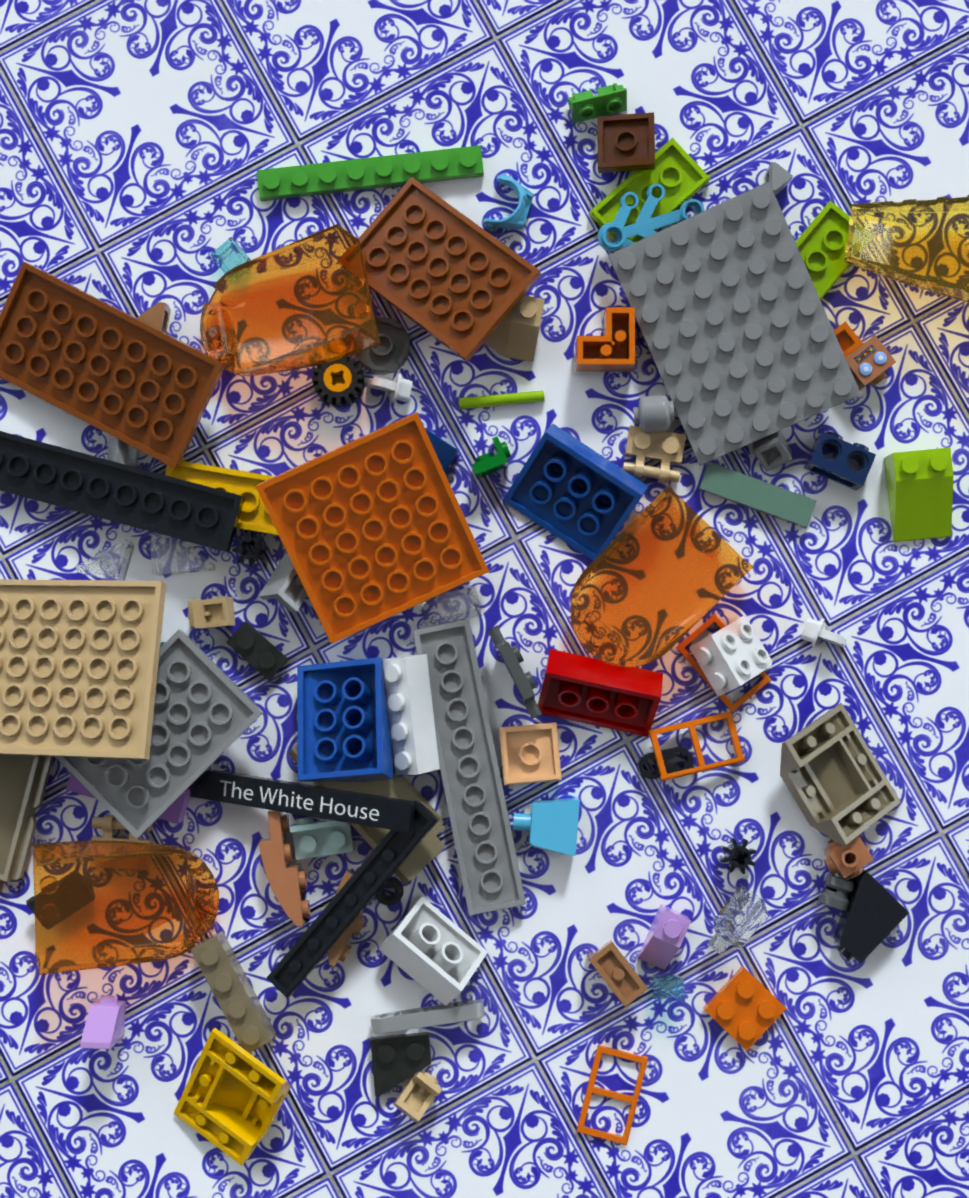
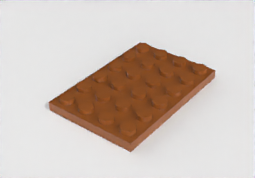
(443, 269)

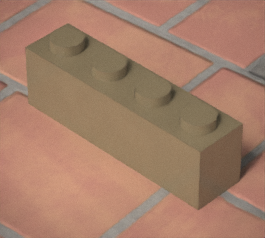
(233, 992)

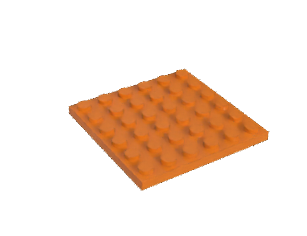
(372, 527)

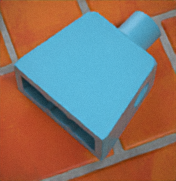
(551, 824)

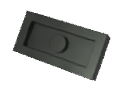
(257, 650)

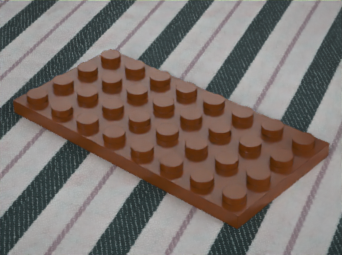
(104, 365)

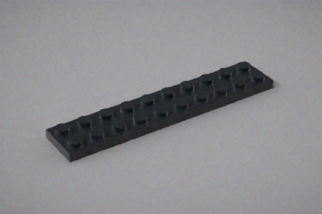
(119, 492)

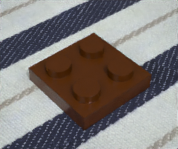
(626, 142)

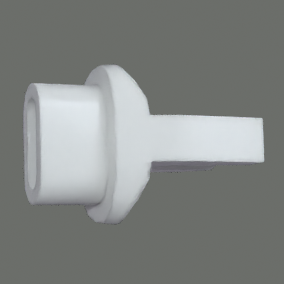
(397, 389)
(815, 631)

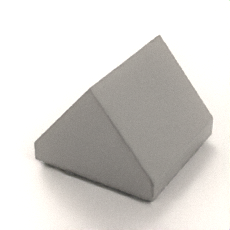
(777, 177)
(121, 452)

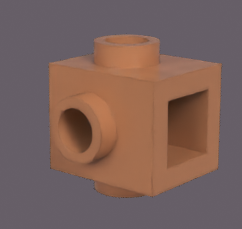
(853, 864)

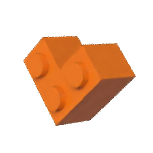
(614, 349)

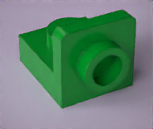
(488, 464)

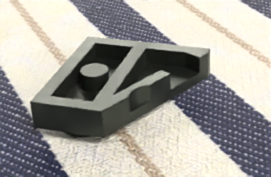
(398, 1058)

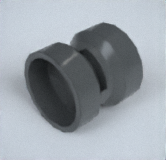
(836, 892)

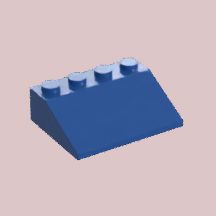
(574, 492)
(343, 722)

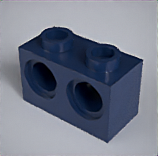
(838, 467)

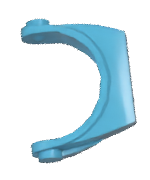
(519, 216)

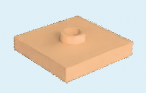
(530, 753)

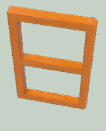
(681, 647)
(696, 745)
(611, 1094)

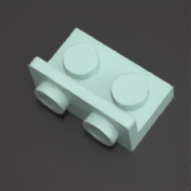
(321, 837)

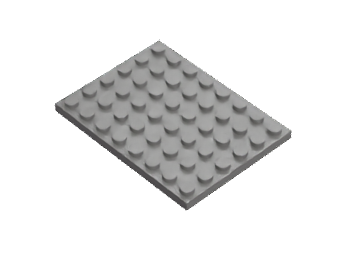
(734, 324)

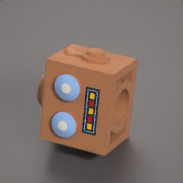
(870, 362)

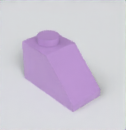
(664, 937)
(104, 1023)

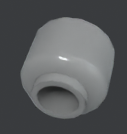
(654, 413)

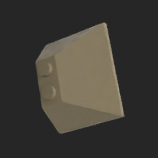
(836, 777)

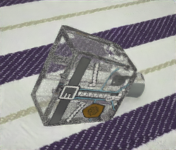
(744, 911)

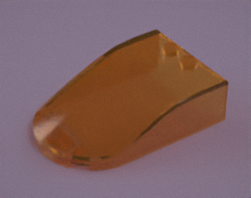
(292, 307)
(653, 584)
(118, 903)

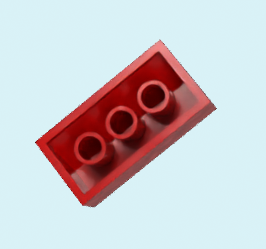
(600, 693)

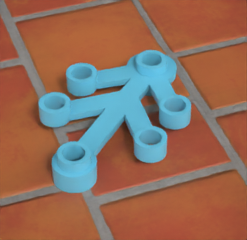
(644, 225)

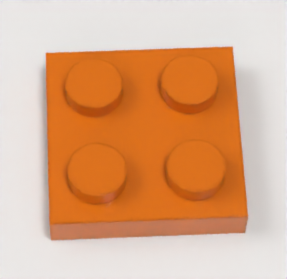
(744, 1008)

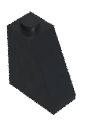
(868, 918)

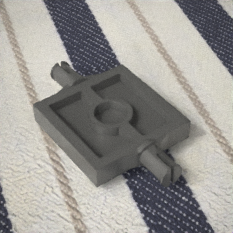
(512, 658)

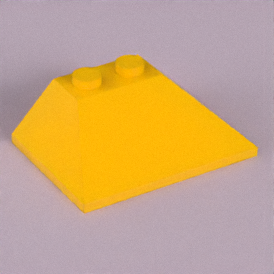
(231, 1097)

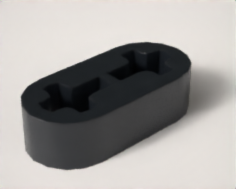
(667, 754)

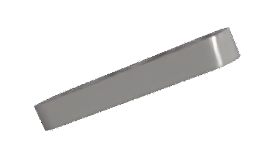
(427, 1016)

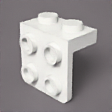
(731, 656)

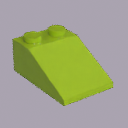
(920, 493)

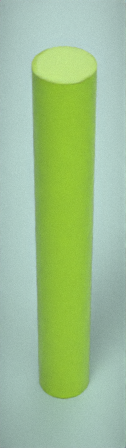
(501, 399)

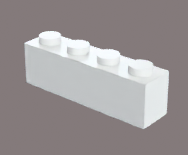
(411, 714)

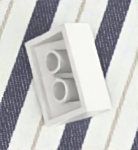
(433, 951)

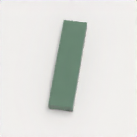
(757, 495)

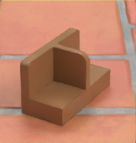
(617, 973)

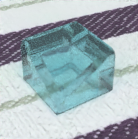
(229, 255)
(668, 987)

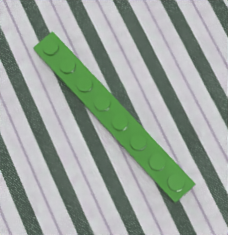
(369, 173)

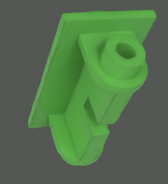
(609, 101)

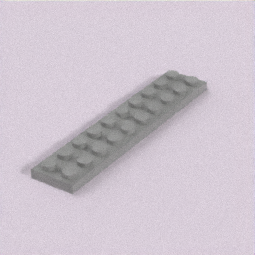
(470, 770)

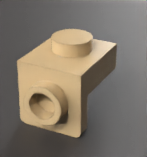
(211, 613)
(418, 1095)

